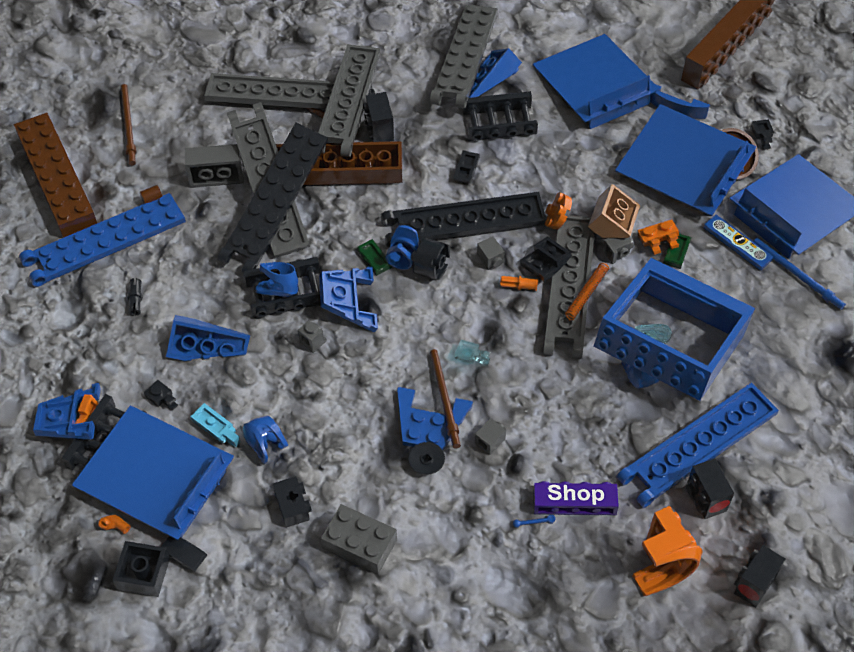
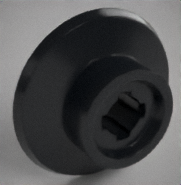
(426, 450)

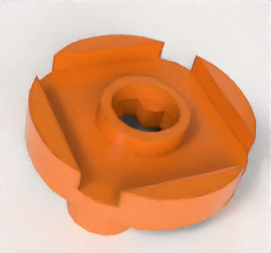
(557, 210)

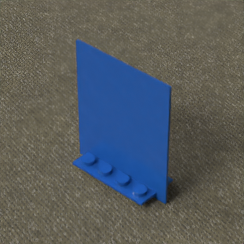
(597, 80)
(686, 159)
(794, 206)
(154, 472)

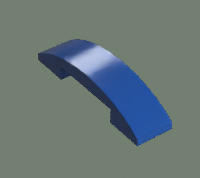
(695, 110)

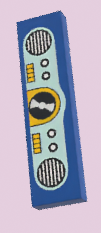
(738, 242)

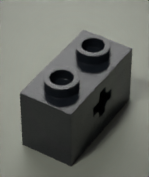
(290, 490)

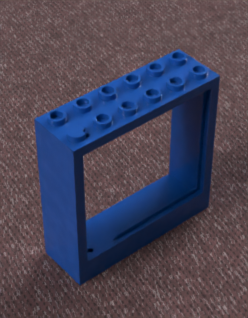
(658, 358)

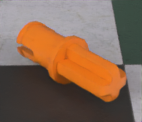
(518, 282)

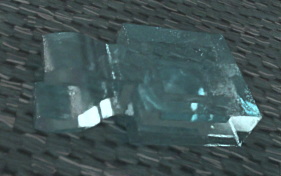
(469, 352)

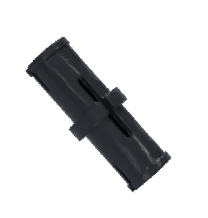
(135, 297)

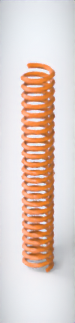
(588, 291)

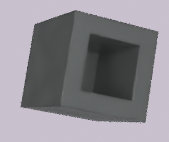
(490, 253)
(490, 436)

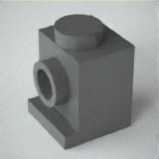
(617, 248)
(313, 333)

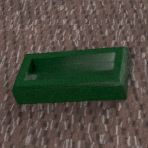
(676, 256)
(374, 257)

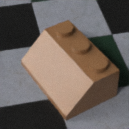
(614, 214)

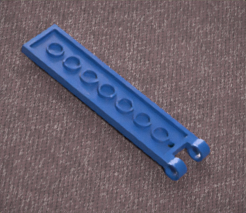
(102, 239)
(699, 442)

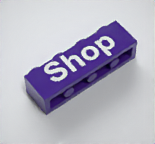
(575, 498)

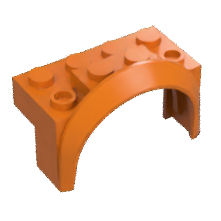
(670, 551)

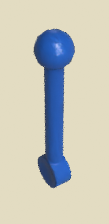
(550, 519)

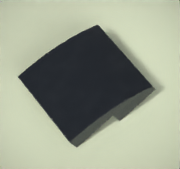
(546, 259)

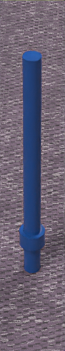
(827, 294)

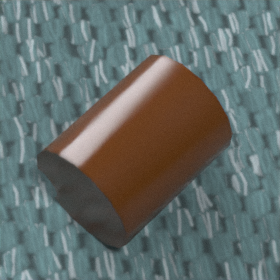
(150, 194)

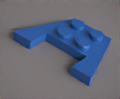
(339, 295)
(59, 415)
(427, 426)

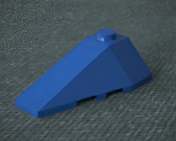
(495, 68)
(200, 339)

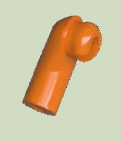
(113, 522)

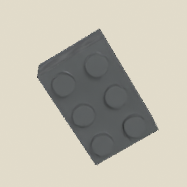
(214, 165)
(359, 539)

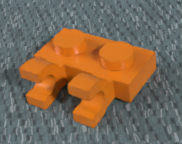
(657, 233)

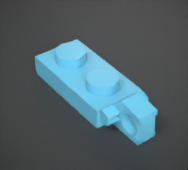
(215, 425)

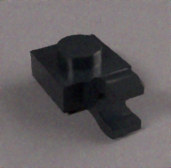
(763, 130)
(161, 394)

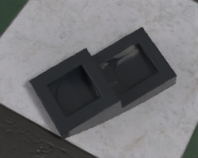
(466, 167)
(185, 553)

